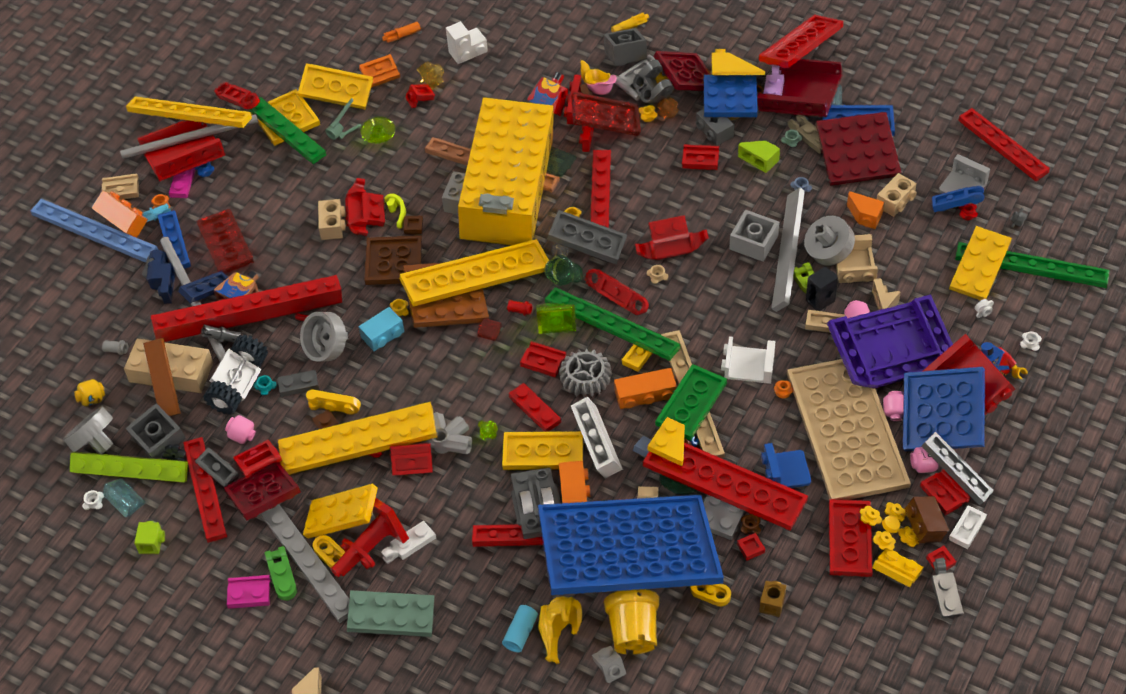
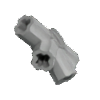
(450, 436)

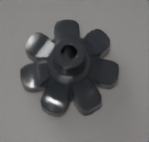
(174, 453)

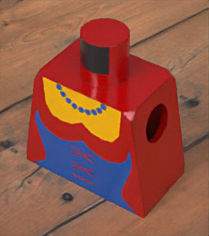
(550, 93)

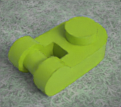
(802, 281)

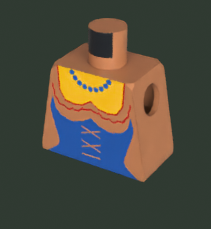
(236, 286)

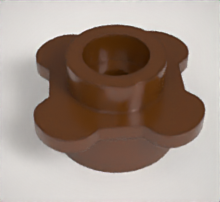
(750, 519)

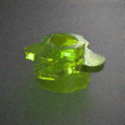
(491, 427)

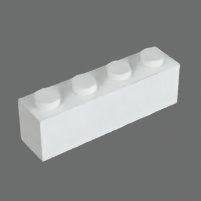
(596, 437)

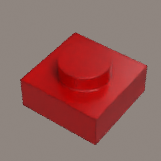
(751, 546)
(941, 552)

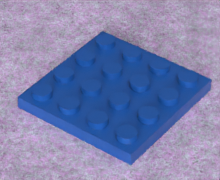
(947, 404)

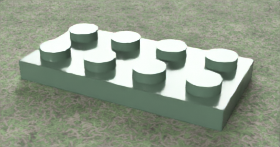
(390, 613)

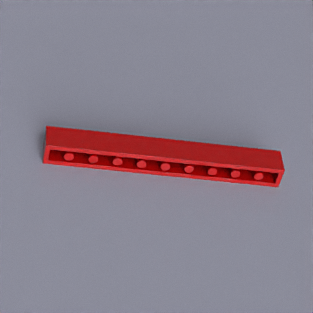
(247, 308)

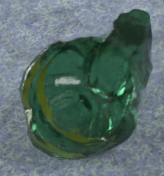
(563, 271)

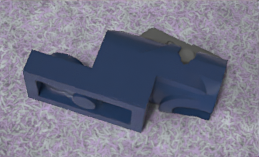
(160, 274)

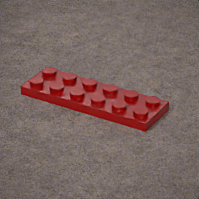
(800, 41)

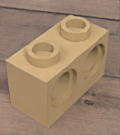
(897, 194)
(331, 219)

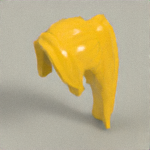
(554, 619)

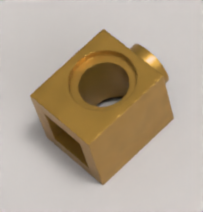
(769, 605)

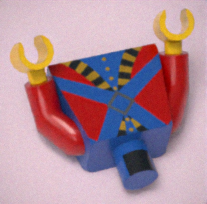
(1002, 360)

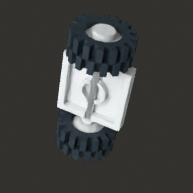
(235, 374)

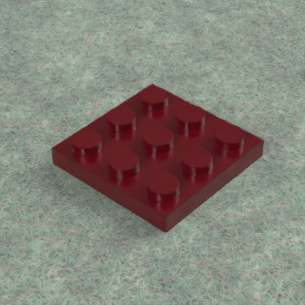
(683, 69)
(262, 490)

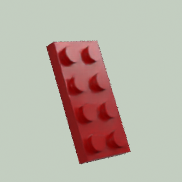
(849, 539)

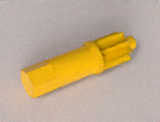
(630, 23)

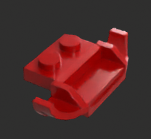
(363, 208)
(670, 239)

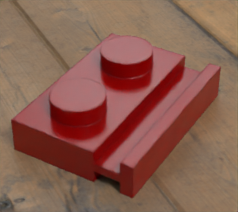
(700, 157)
(543, 359)
(411, 459)
(946, 491)

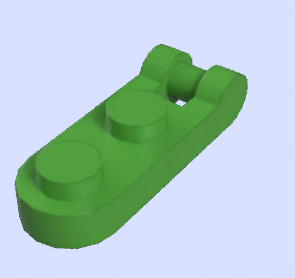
(281, 574)

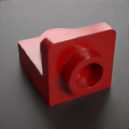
(419, 93)

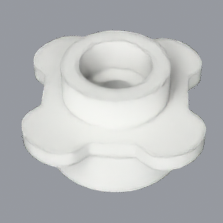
(984, 308)
(1034, 340)
(89, 497)

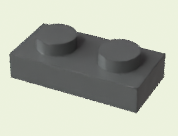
(298, 383)

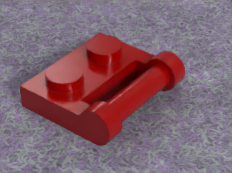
(257, 458)

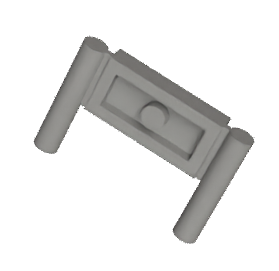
(625, 80)

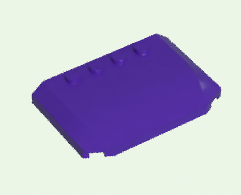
(890, 342)

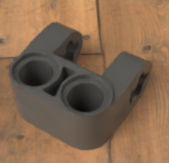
(647, 86)

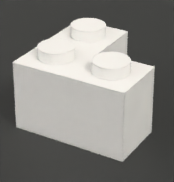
(465, 44)

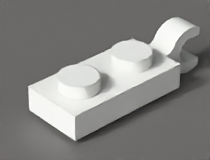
(418, 537)

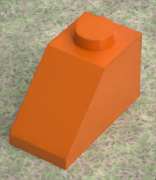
(865, 210)

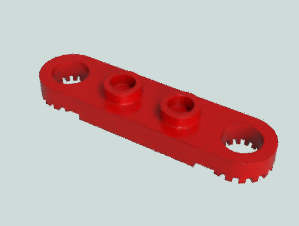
(237, 95)
(616, 291)

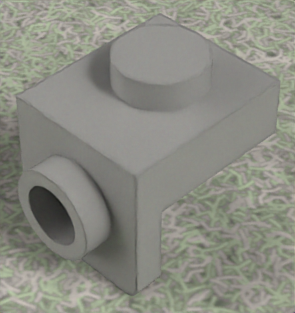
(610, 663)

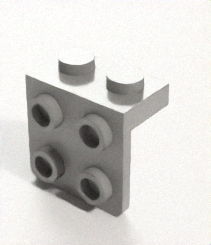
(965, 174)

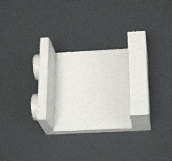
(748, 363)

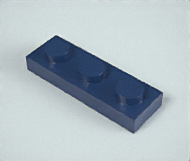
(202, 287)

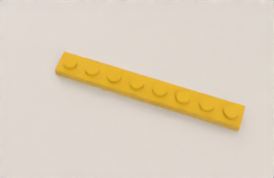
(190, 112)

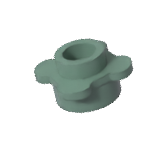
(791, 138)

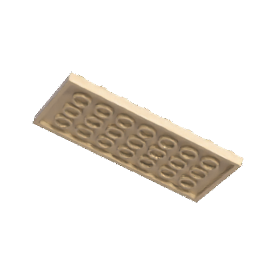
(847, 432)

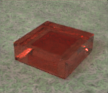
(489, 329)

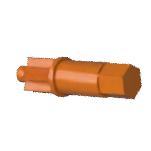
(401, 32)

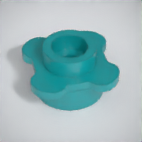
(264, 380)

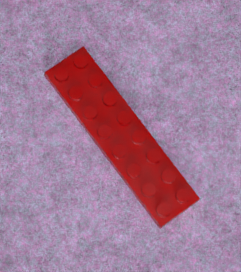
(732, 485)

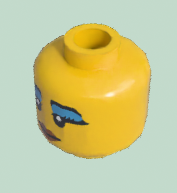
(89, 392)

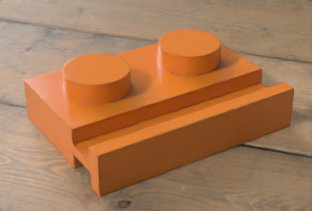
(380, 69)

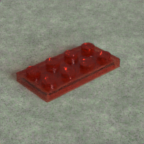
(605, 114)
(225, 241)

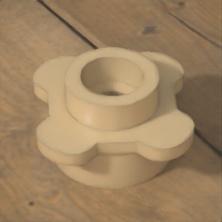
(657, 274)

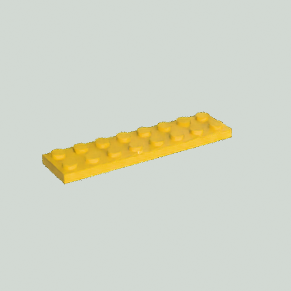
(474, 272)
(357, 438)

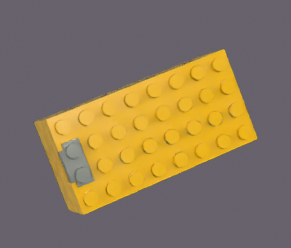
(506, 172)

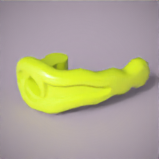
(393, 202)

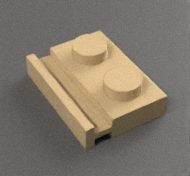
(125, 185)

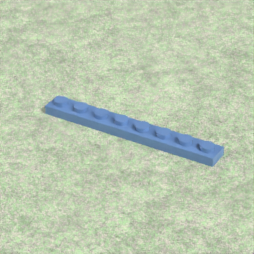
(93, 230)

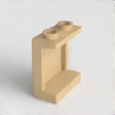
(859, 264)

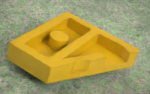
(669, 441)

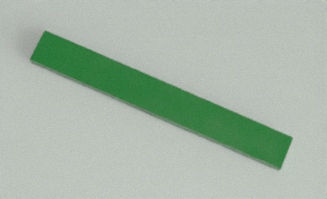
(1049, 268)
(616, 325)

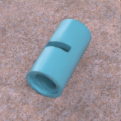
(520, 628)

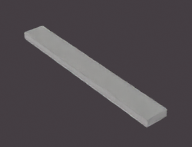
(788, 250)

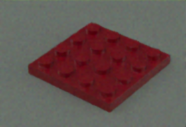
(858, 148)

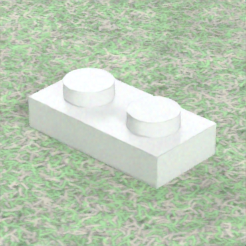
(967, 527)

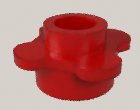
(968, 211)

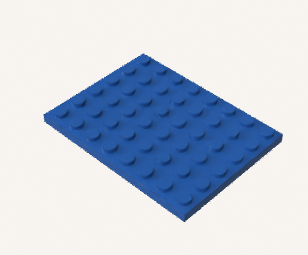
(628, 545)

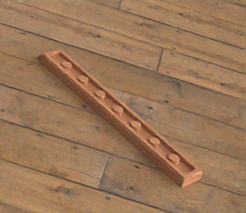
(461, 155)

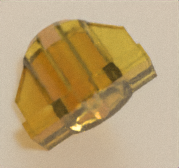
(431, 74)

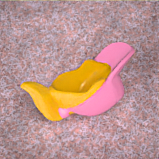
(597, 80)

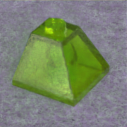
(555, 318)

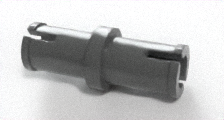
(219, 334)

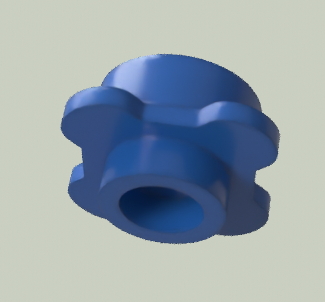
(205, 170)

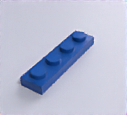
(171, 229)

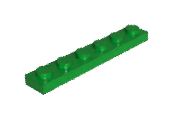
(288, 131)

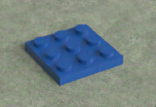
(730, 96)

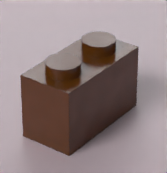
(926, 519)

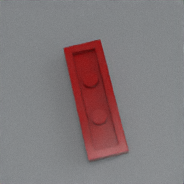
(535, 407)

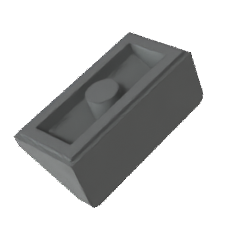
(216, 467)

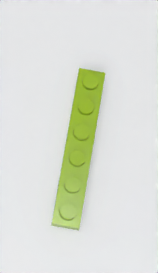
(128, 466)

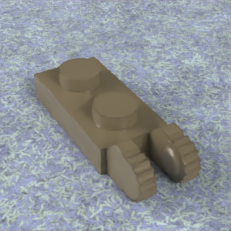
(807, 131)

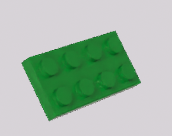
(693, 399)

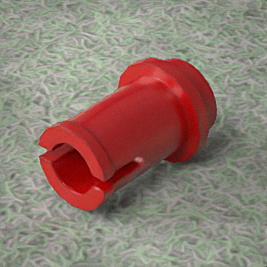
(519, 307)

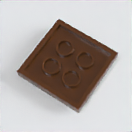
(388, 255)

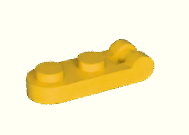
(332, 402)

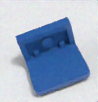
(786, 467)

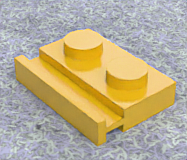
(898, 567)

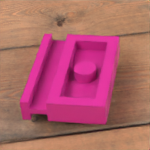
(248, 591)

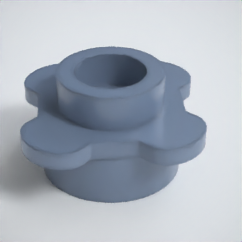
(801, 182)

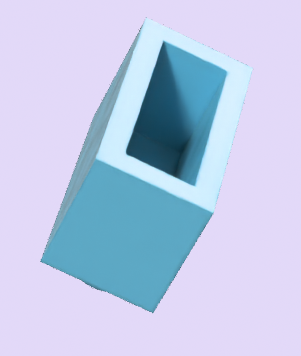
(381, 329)

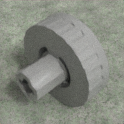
(823, 234)
(332, 336)
(91, 432)

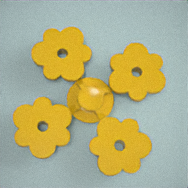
(890, 524)

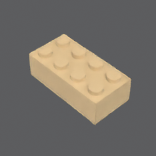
(187, 364)

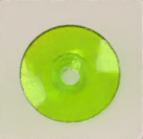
(378, 130)

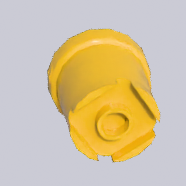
(633, 619)

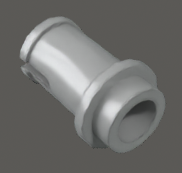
(116, 347)

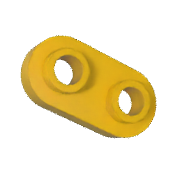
(329, 554)
(711, 592)

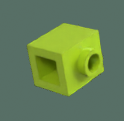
(149, 537)

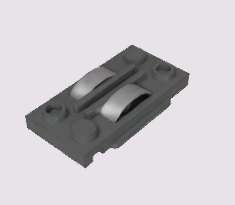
(528, 492)

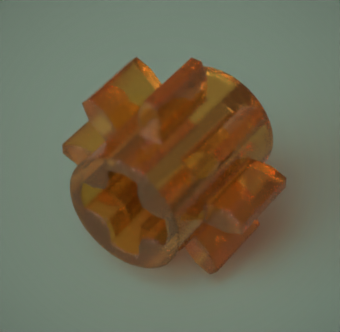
(667, 108)

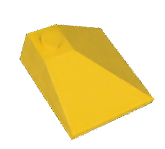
(728, 64)

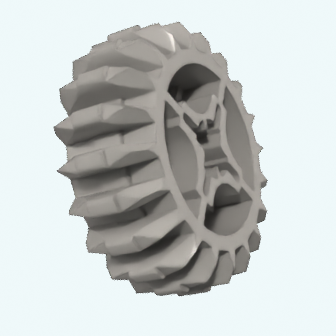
(583, 379)

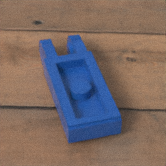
(957, 198)

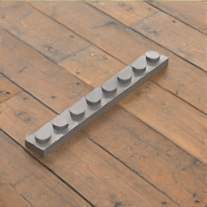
(308, 562)

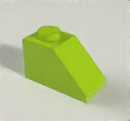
(759, 154)

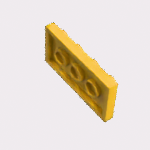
(335, 86)
(980, 263)
(540, 449)
(340, 511)

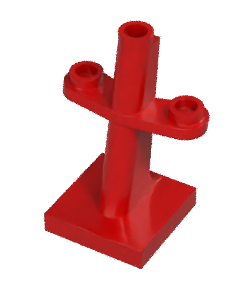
(383, 525)

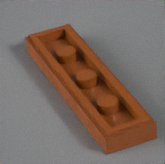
(161, 376)

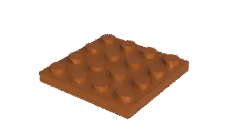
(454, 310)

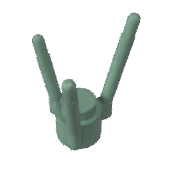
(335, 129)

